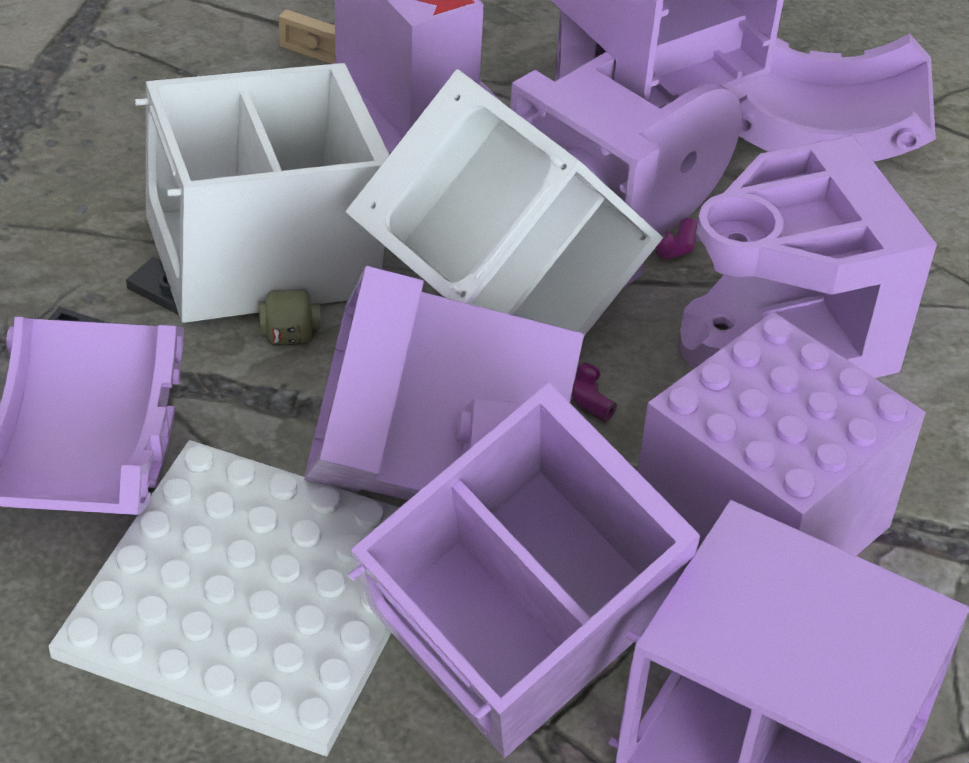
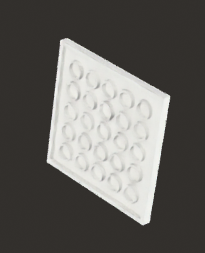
(237, 599)

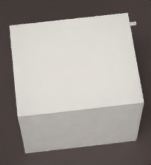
(257, 186)
(502, 214)

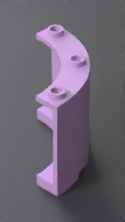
(824, 97)
(86, 414)

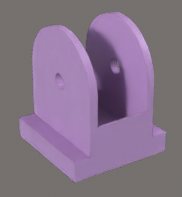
(632, 141)

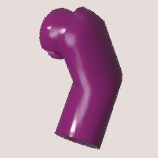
(682, 244)
(586, 393)

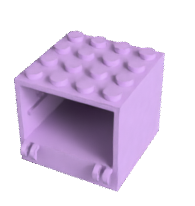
(784, 434)

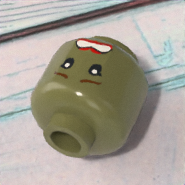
(288, 317)

